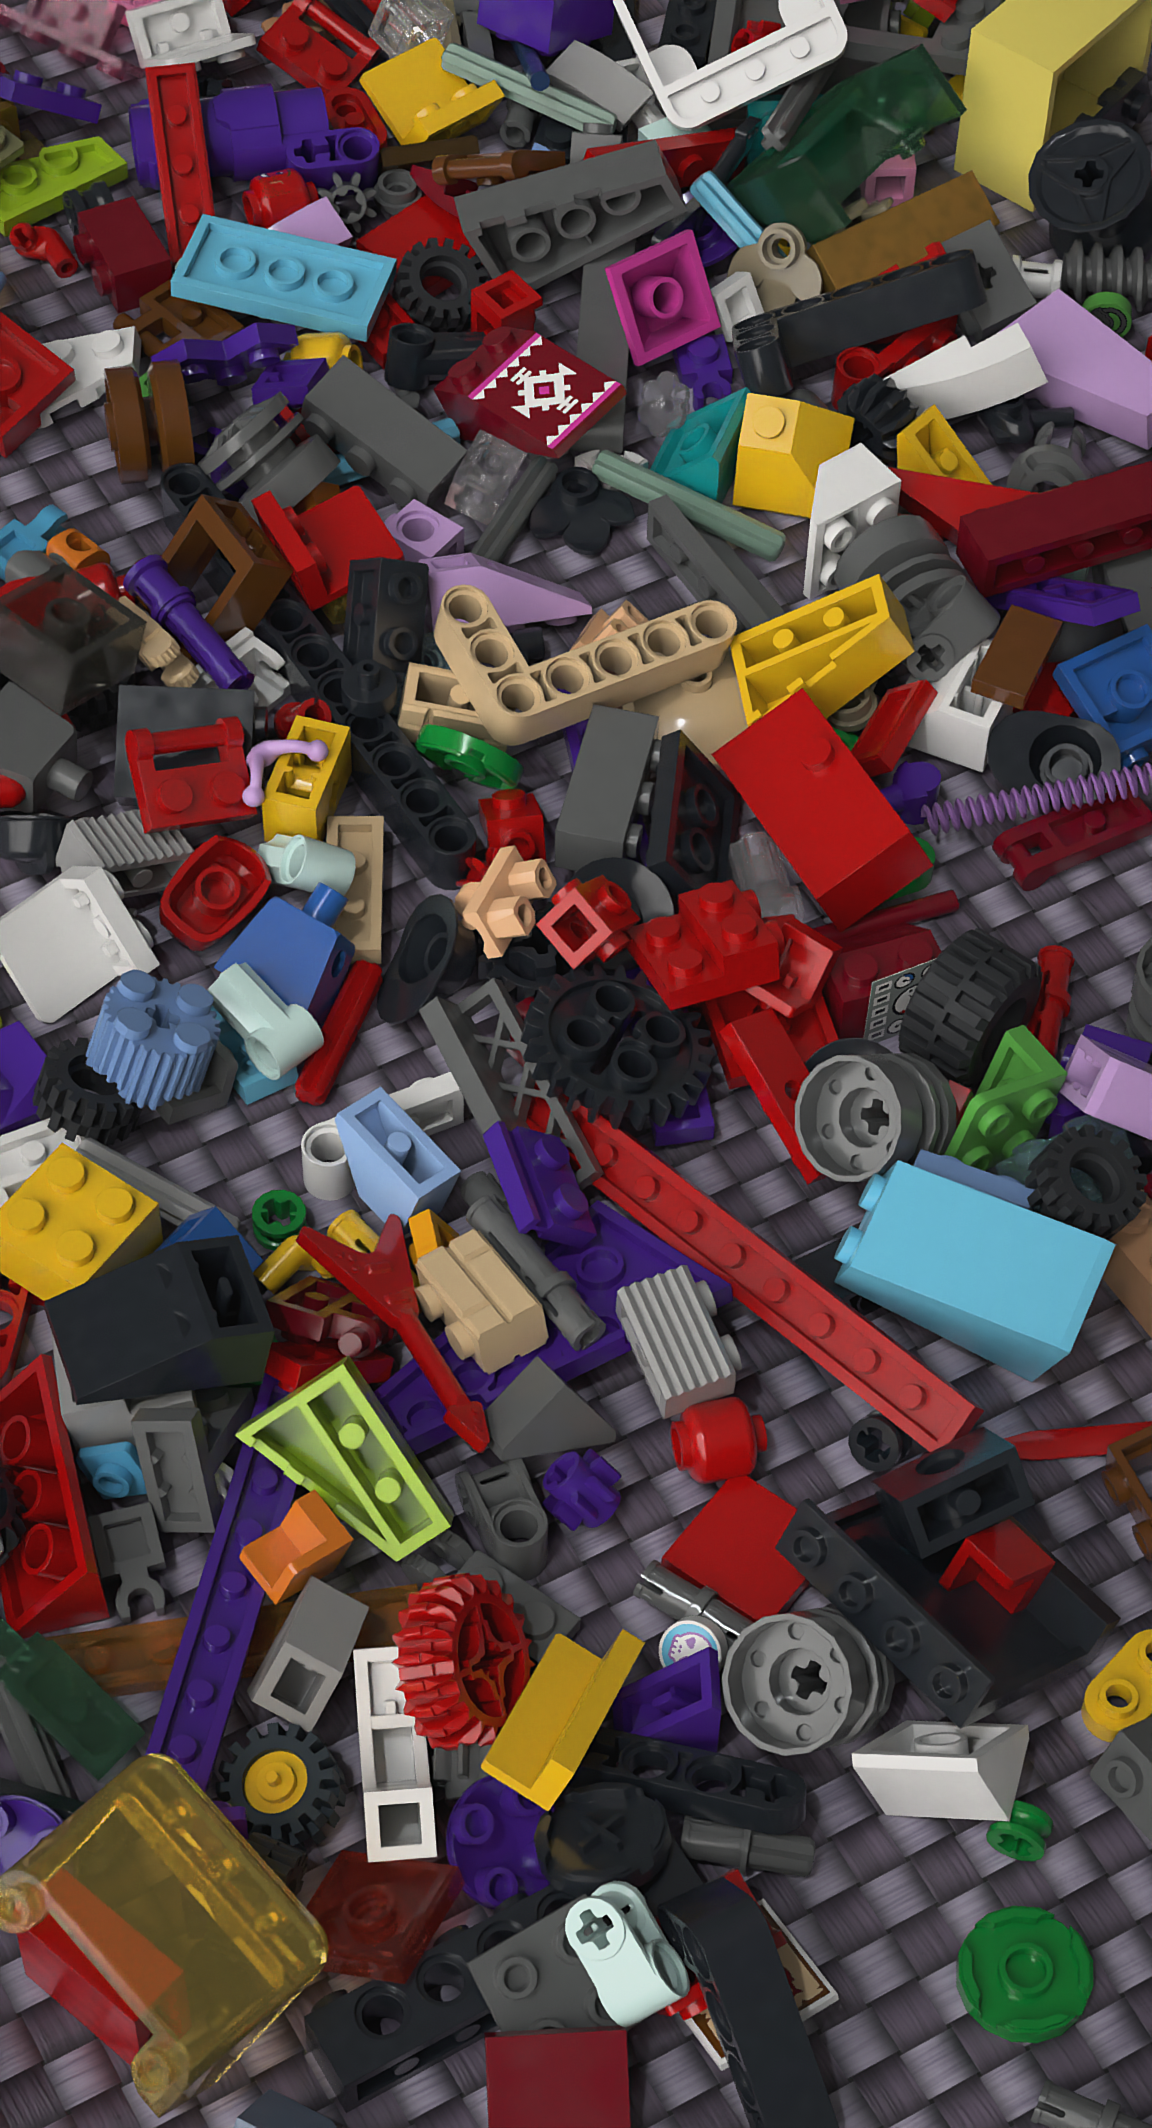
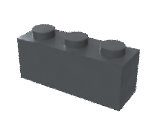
(381, 435)
(608, 788)

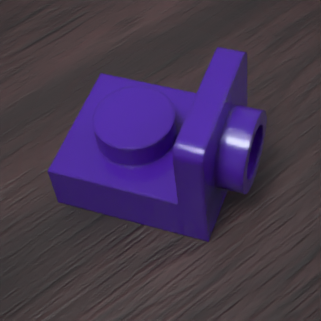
(290, 377)

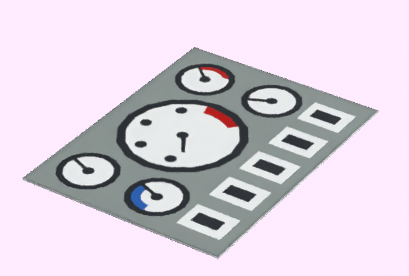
(889, 1001)

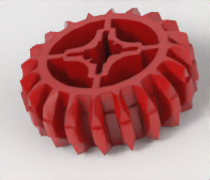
(461, 1659)

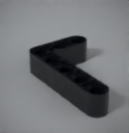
(853, 316)

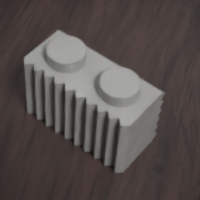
(119, 845)
(677, 1341)

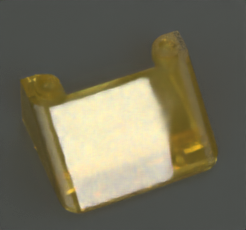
(172, 1920)

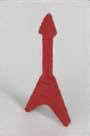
(387, 1288)

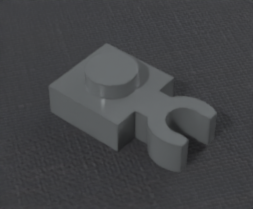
(127, 1551)

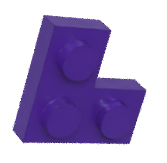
(232, 358)

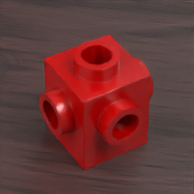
(589, 921)

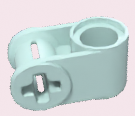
(629, 1959)

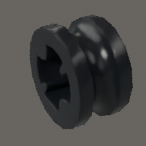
(865, 1446)

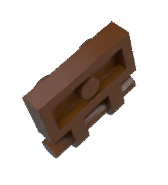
(178, 319)

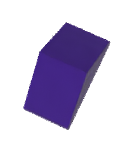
(675, 1703)

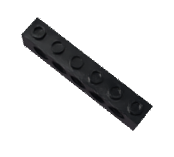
(368, 2064)

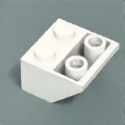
(848, 498)
(959, 720)

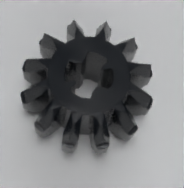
(879, 415)

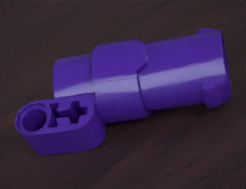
(264, 132)

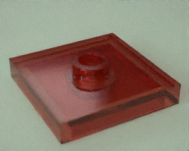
(382, 1913)

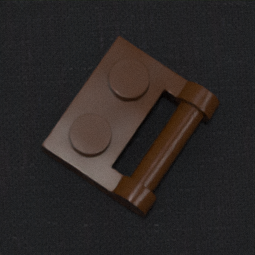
(494, 168)

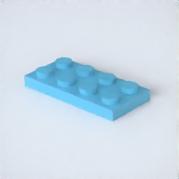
(283, 277)

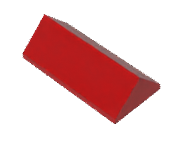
(55, 1568)

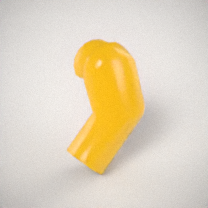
(284, 1263)

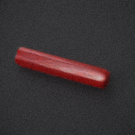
(339, 1032)

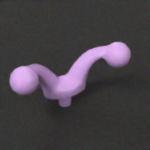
(266, 753)

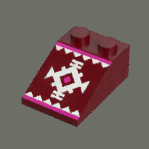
(526, 393)

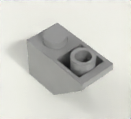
(308, 1654)

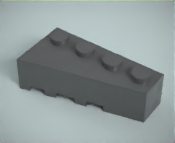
(570, 213)

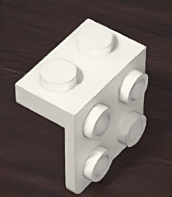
(184, 33)
(72, 941)

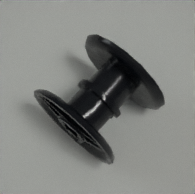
(1094, 187)

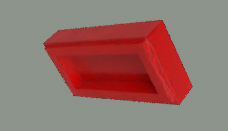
(893, 726)

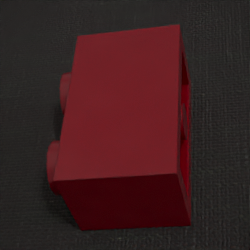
(122, 252)

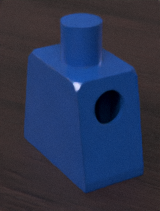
(297, 950)

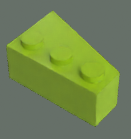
(348, 1449)

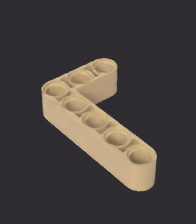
(577, 671)

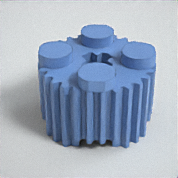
(154, 1038)

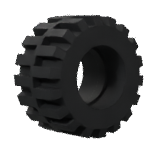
(968, 1004)

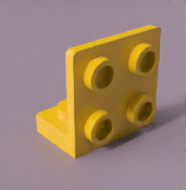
(424, 100)

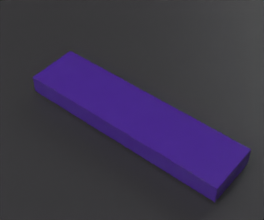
(1071, 600)

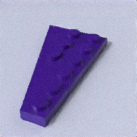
(611, 1260)

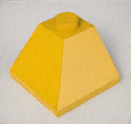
(782, 452)

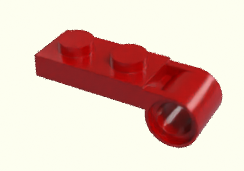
(860, 362)

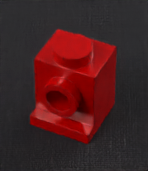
(504, 302)

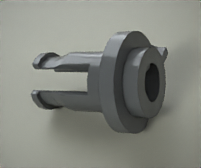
(1049, 462)

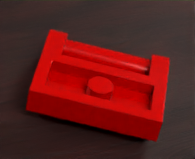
(312, 57)
(192, 793)

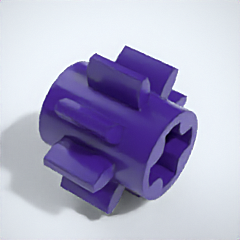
(581, 1489)

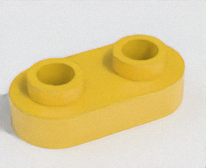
(1124, 1676)

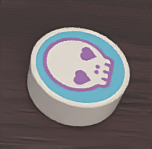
(691, 1636)

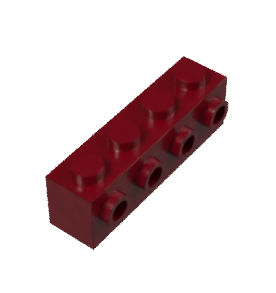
(1058, 530)

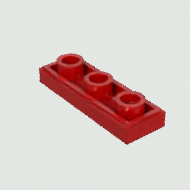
(774, 1074)

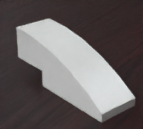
(972, 378)

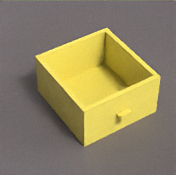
(1035, 73)

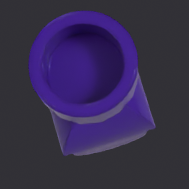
(911, 789)

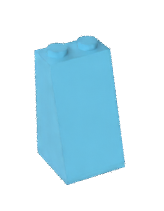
(973, 1268)

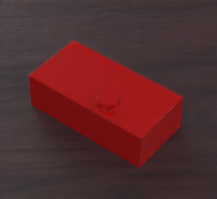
(822, 810)

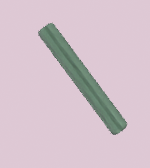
(516, 87)
(696, 507)

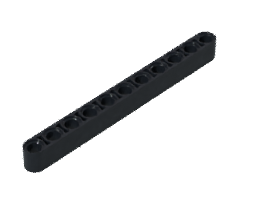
(382, 756)

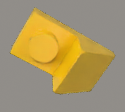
(934, 448)

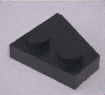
(1125, 101)

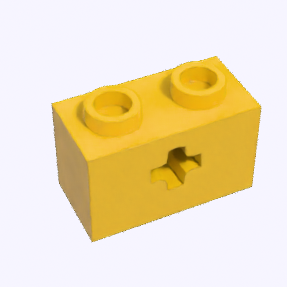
(307, 791)

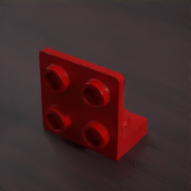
(325, 540)

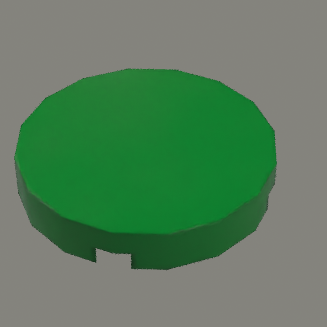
(477, 759)
(1024, 1974)

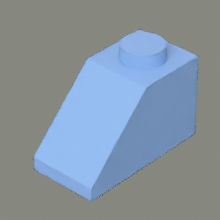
(394, 1159)

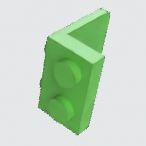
(1010, 1102)

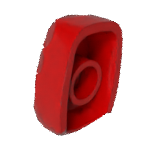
(213, 892)

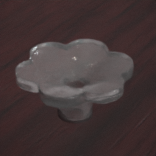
(664, 404)

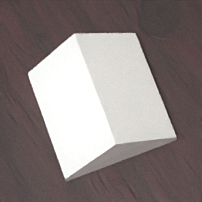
(945, 1769)

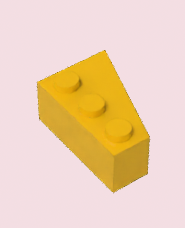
(824, 647)

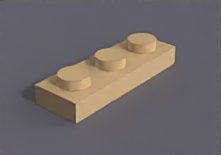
(362, 914)

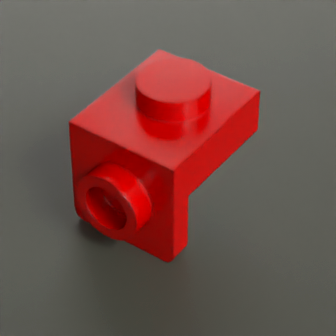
(513, 820)
(802, 971)

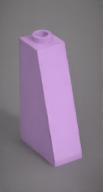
(1089, 369)
(1110, 1086)

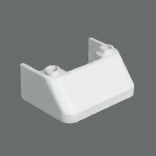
(694, 97)

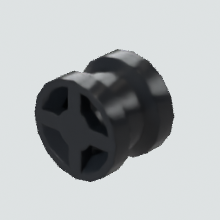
(76, 201)

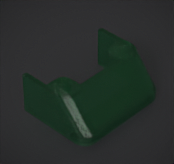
(845, 140)

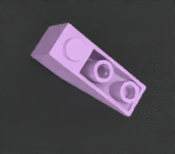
(513, 593)

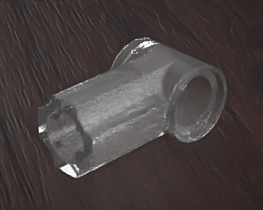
(760, 867)

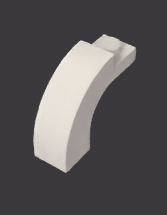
(392, 1763)

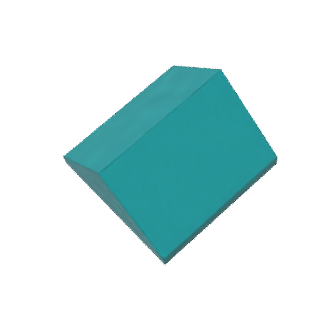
(705, 447)

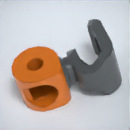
(67, 547)

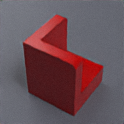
(1003, 1563)

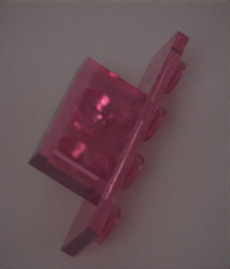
(80, 27)

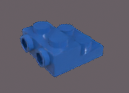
(1115, 690)

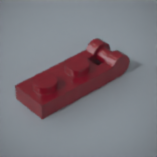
(1072, 837)

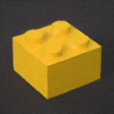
(73, 1225)

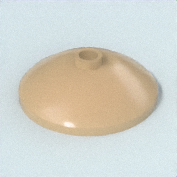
(704, 708)

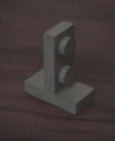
(184, 1450)

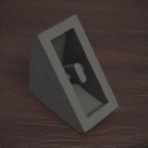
(542, 1416)

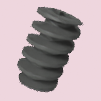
(1109, 274)

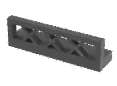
(480, 1075)

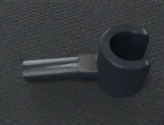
(530, 643)

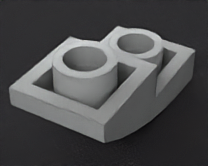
(599, 81)

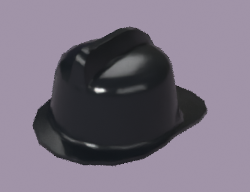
(1049, 747)
(32, 838)
(430, 962)

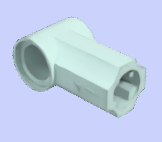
(304, 862)
(273, 1033)

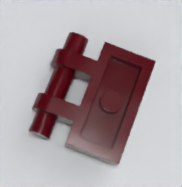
(324, 1309)

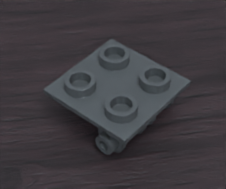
(539, 1979)

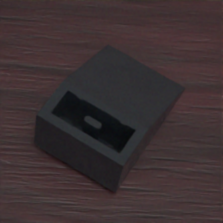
(164, 1324)

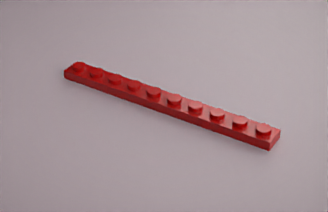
(772, 1284)

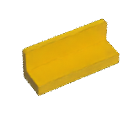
(558, 1716)

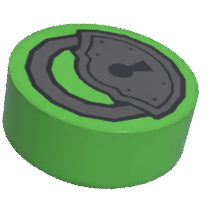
(1111, 310)

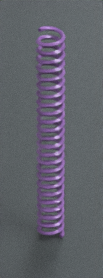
(1033, 801)

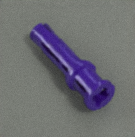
(176, 611)

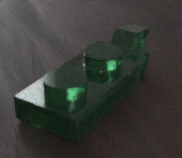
(65, 1701)

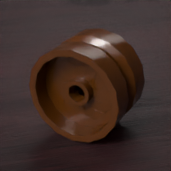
(145, 422)

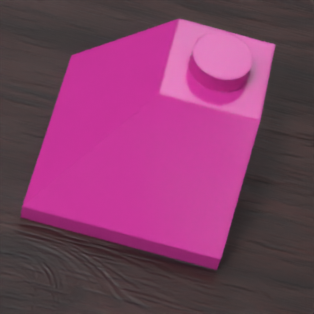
(663, 297)

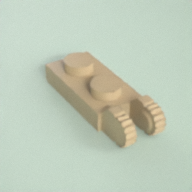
(162, 651)

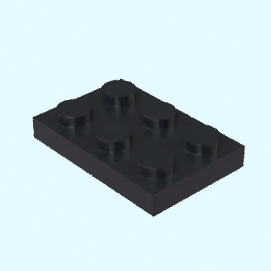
(691, 818)

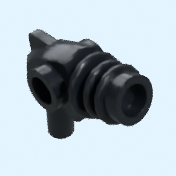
(1018, 418)

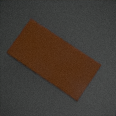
(1016, 657)

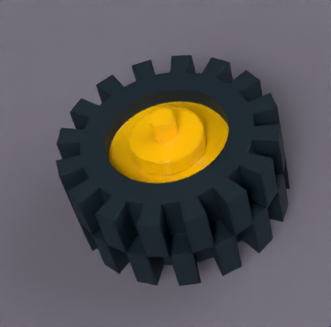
(284, 1784)

